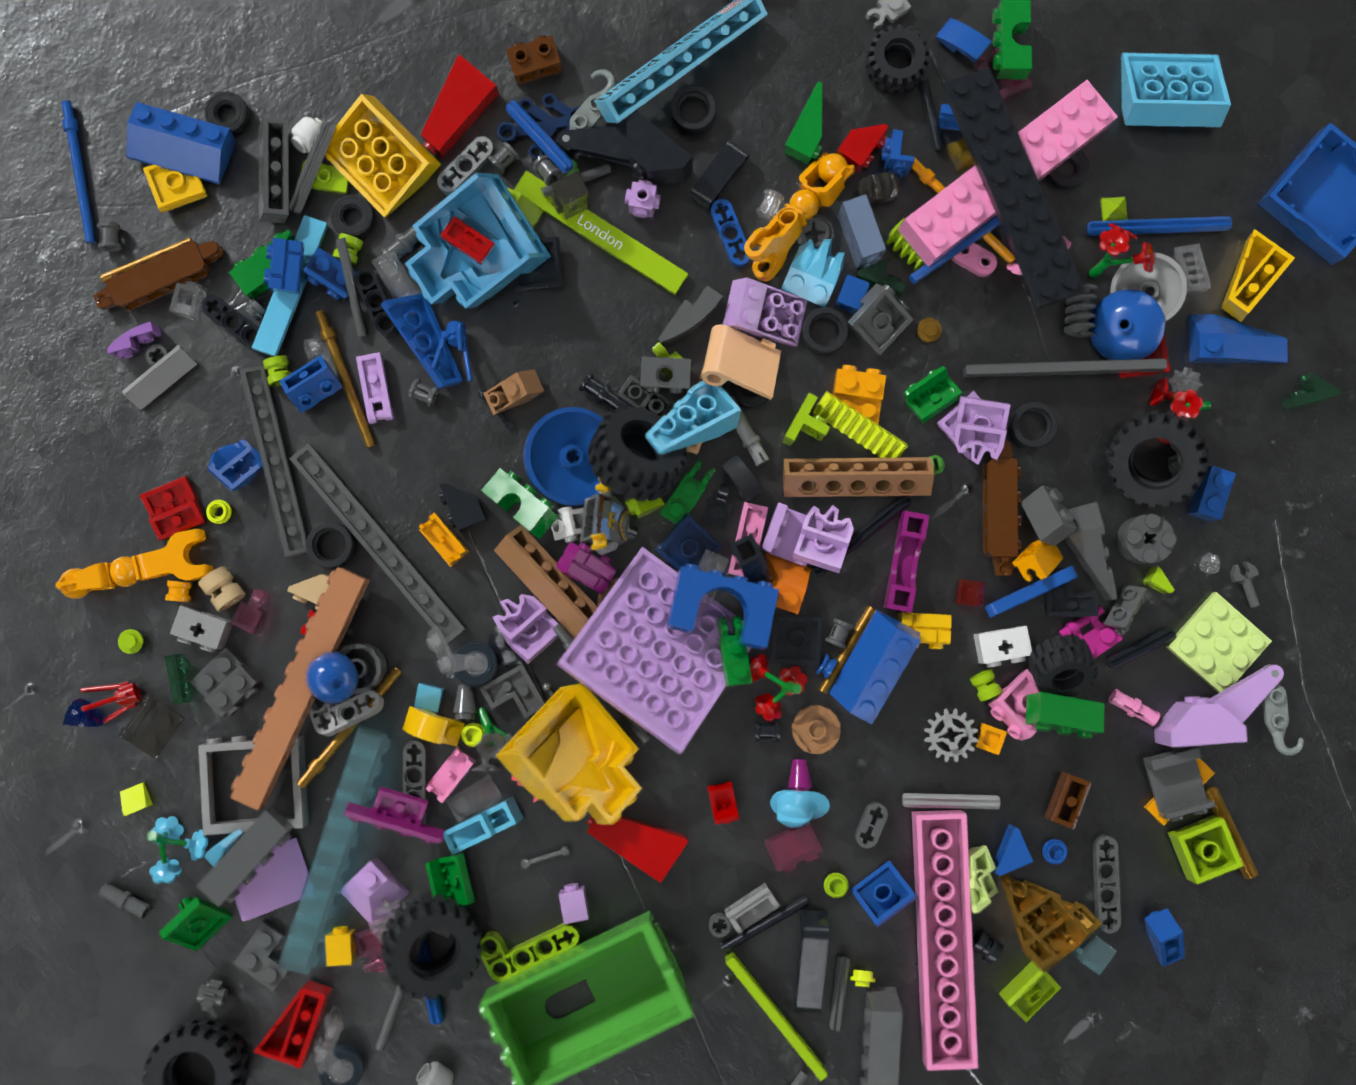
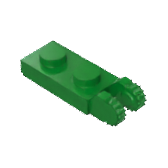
(686, 494)
(733, 656)

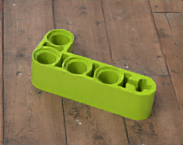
(531, 946)

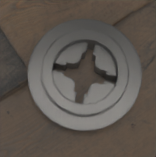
(821, 225)

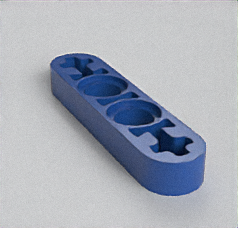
(1031, 591)

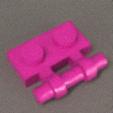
(1098, 638)

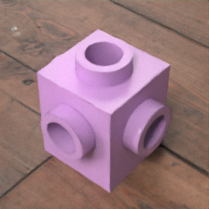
(642, 207)

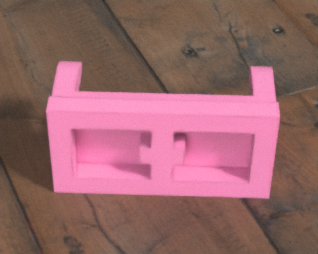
(450, 774)

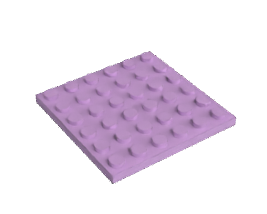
(640, 666)

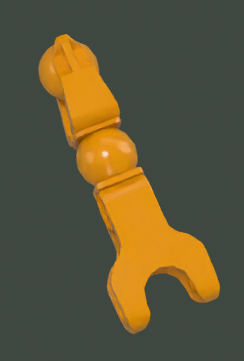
(788, 223)
(128, 570)

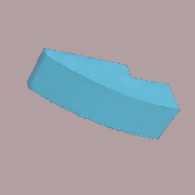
(482, 825)

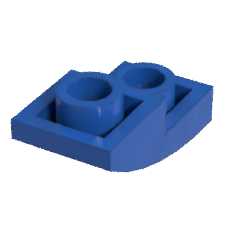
(963, 38)

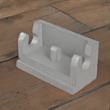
(751, 908)

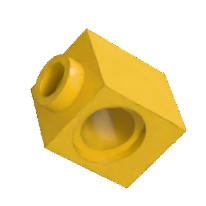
(340, 946)

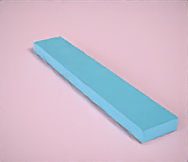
(283, 304)

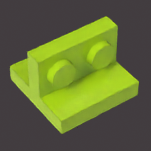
(813, 426)

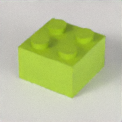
(1205, 849)

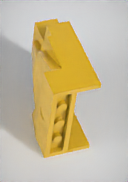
(574, 757)

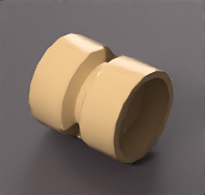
(221, 588)

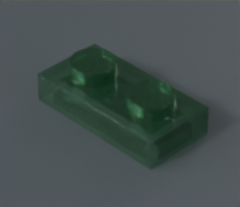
(180, 688)

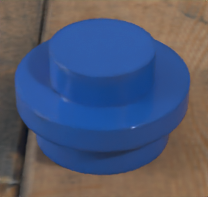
(1054, 851)

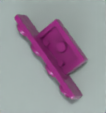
(396, 812)

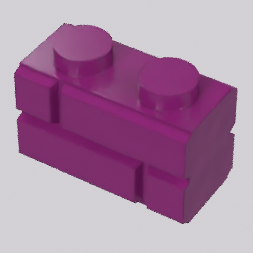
(586, 567)

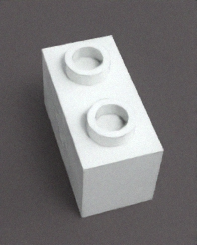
(1016, 639)

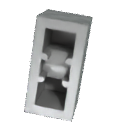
(187, 623)

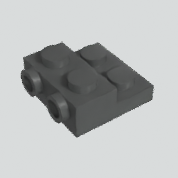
(880, 318)
(226, 683)

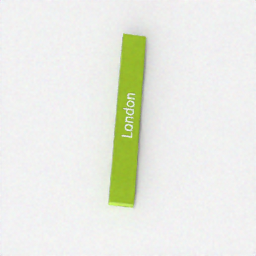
(608, 238)

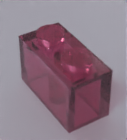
(793, 846)

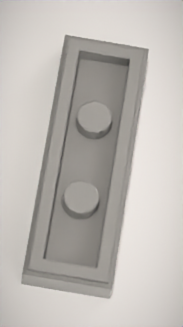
(159, 377)

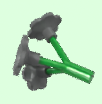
(490, 743)

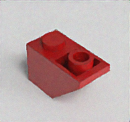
(860, 145)

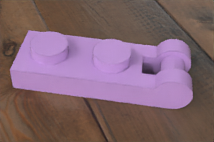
(374, 387)

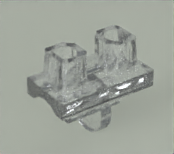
(378, 926)

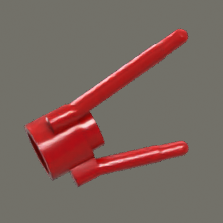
(126, 695)

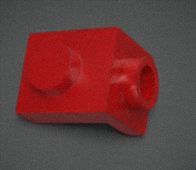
(723, 803)

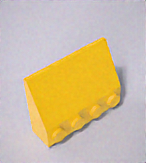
(379, 155)

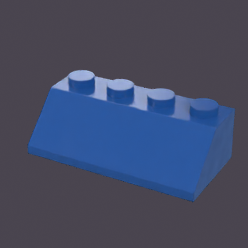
(178, 143)
(875, 666)

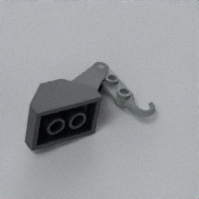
(637, 145)

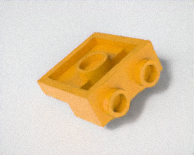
(860, 390)

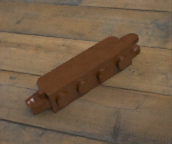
(159, 276)
(1001, 511)

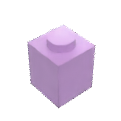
(574, 903)

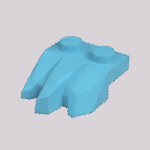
(814, 272)

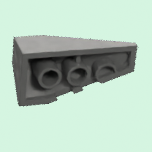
(1089, 549)

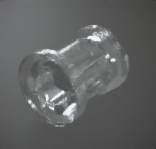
(770, 204)

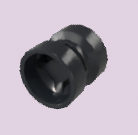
(986, 947)

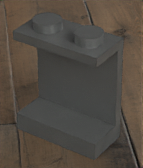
(1177, 783)

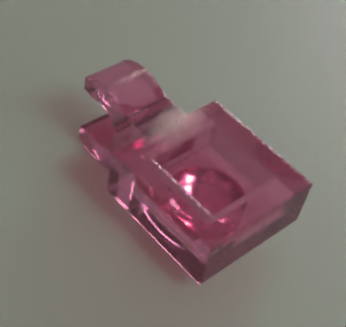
(249, 615)

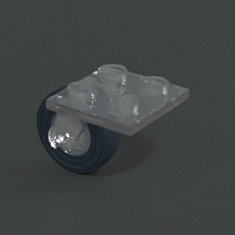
(471, 664)
(336, 1063)

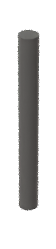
(351, 287)

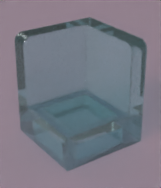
(1095, 953)

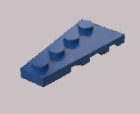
(421, 331)

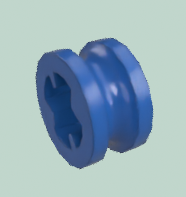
(826, 666)

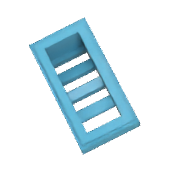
(216, 853)

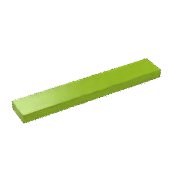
(776, 1015)

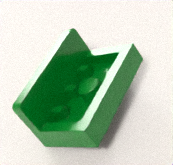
(932, 394)
(450, 878)

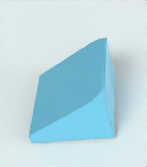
(429, 697)

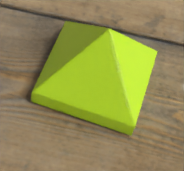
(1114, 209)

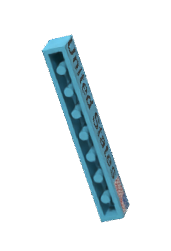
(679, 59)

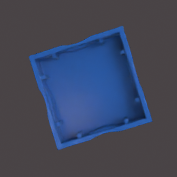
(1319, 195)

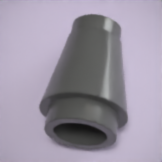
(465, 704)

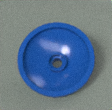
(1144, 329)

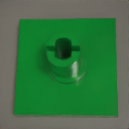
(195, 923)

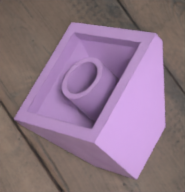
(372, 885)

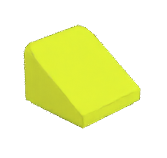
(135, 799)

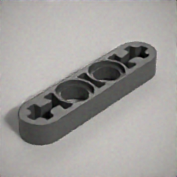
(419, 787)
(1111, 883)

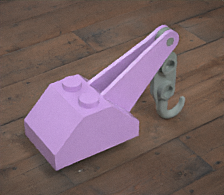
(1221, 716)

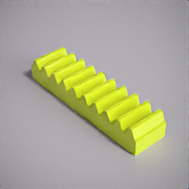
(859, 427)

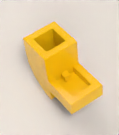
(432, 727)

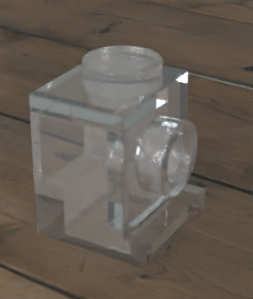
(181, 297)

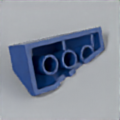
(1227, 341)

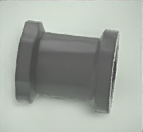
(503, 158)
(545, 167)
(109, 236)
(423, 392)
(839, 633)

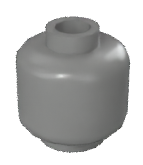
(435, 1074)

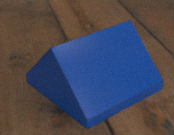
(883, 893)

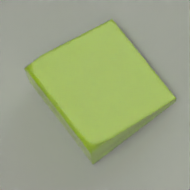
(1157, 580)

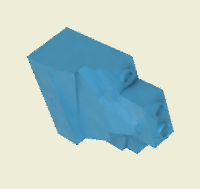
(492, 211)

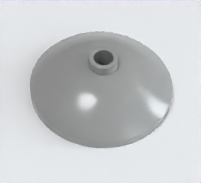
(1166, 279)

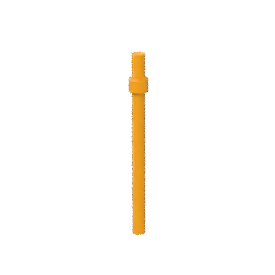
(927, 176)

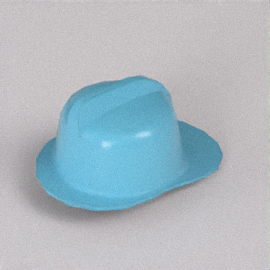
(798, 807)

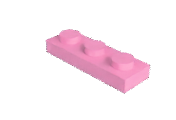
(753, 522)

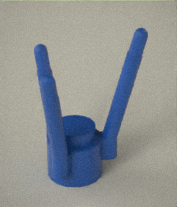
(456, 337)

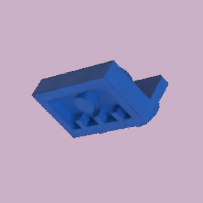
(328, 272)

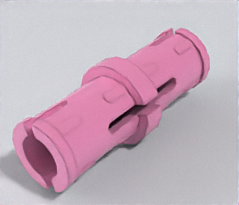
(1134, 707)

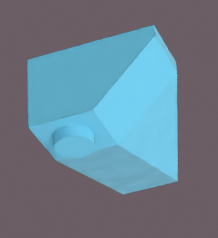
(697, 418)

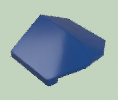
(235, 465)

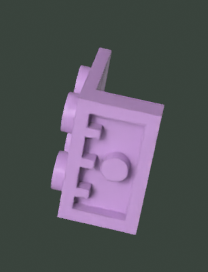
(783, 533)

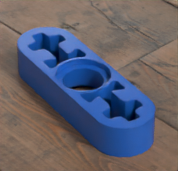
(717, 219)

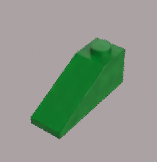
(807, 133)

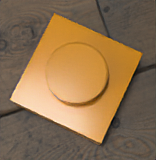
(990, 738)

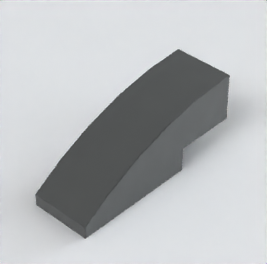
(691, 316)

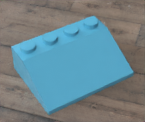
(1173, 90)

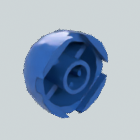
(332, 677)

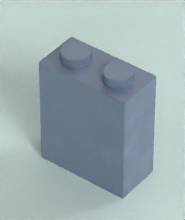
(861, 232)

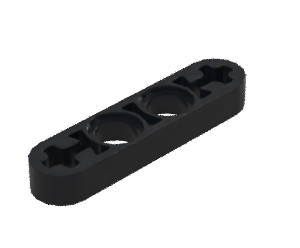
(241, 330)

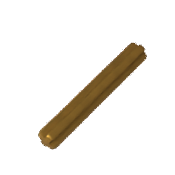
(1248, 869)

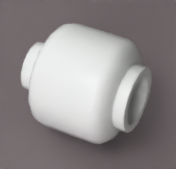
(304, 133)

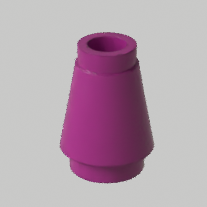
(799, 776)

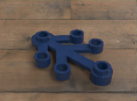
(547, 122)

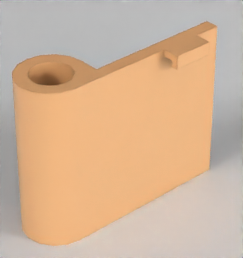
(741, 360)

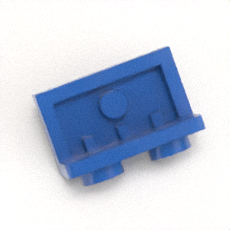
(891, 156)

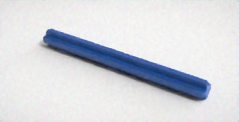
(1170, 225)

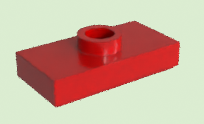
(467, 240)

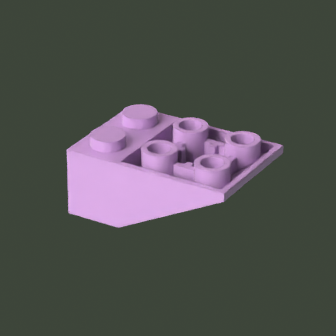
(764, 311)

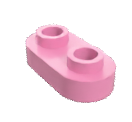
(972, 260)

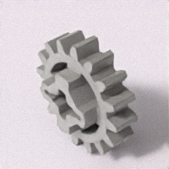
(954, 750)

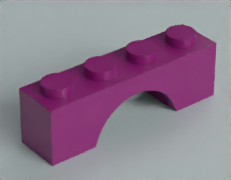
(907, 548)

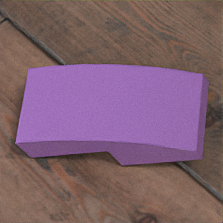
(128, 343)

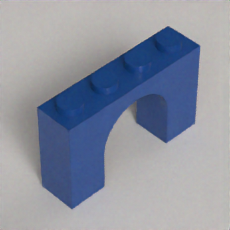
(756, 599)

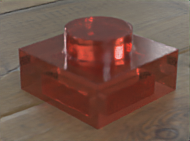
(970, 593)

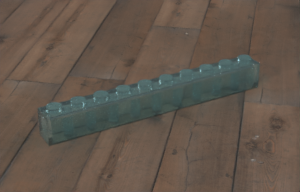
(333, 850)

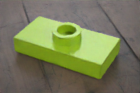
(330, 180)

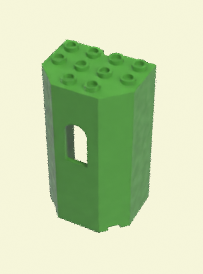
(635, 995)

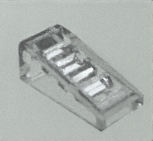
(1202, 274)

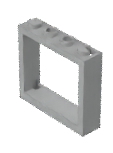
(210, 825)

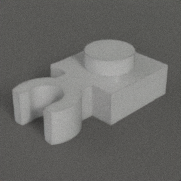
(888, 10)

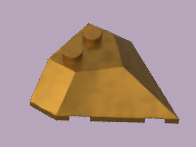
(1046, 923)

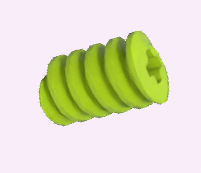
(901, 243)

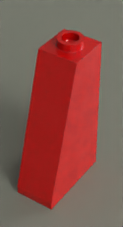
(457, 106)
(641, 843)

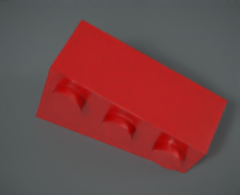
(296, 1029)

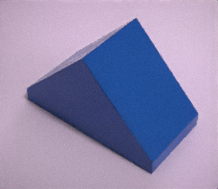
(1012, 852)

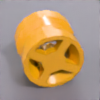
(178, 591)

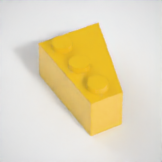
(1255, 273)

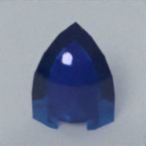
(77, 717)

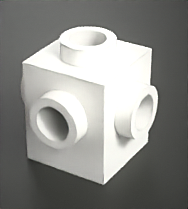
(568, 524)

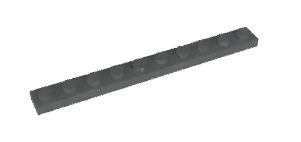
(376, 542)

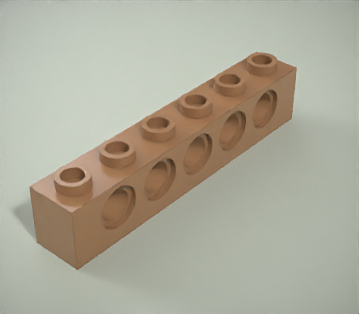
(858, 477)

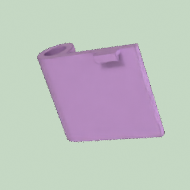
(275, 884)

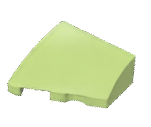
(981, 882)

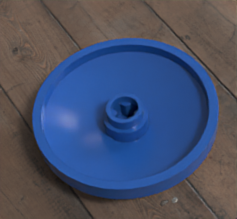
(558, 455)

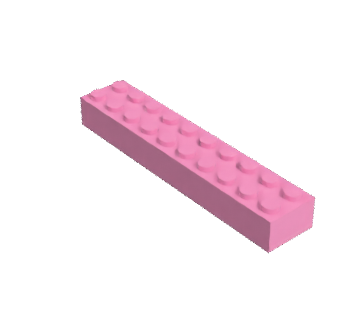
(1047, 142)
(944, 940)

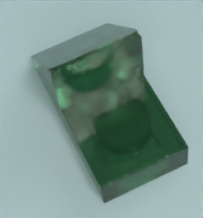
(875, 274)
(1314, 390)

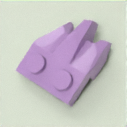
(981, 427)
(824, 539)
(526, 626)

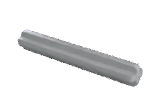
(951, 801)

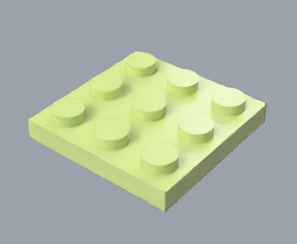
(1218, 643)

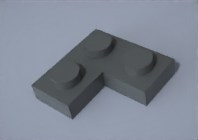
(517, 685)
(257, 957)

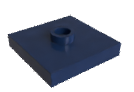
(687, 543)

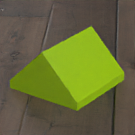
(1029, 991)

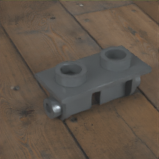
(1125, 607)

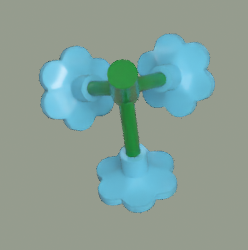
(168, 832)

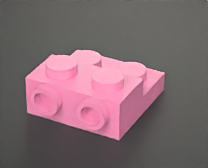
(1011, 706)

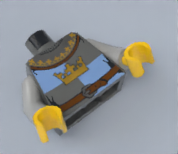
(605, 522)

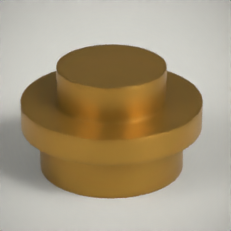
(929, 330)

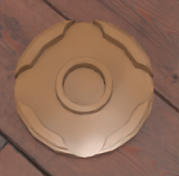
(816, 729)

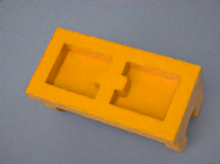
(443, 539)
(1039, 557)

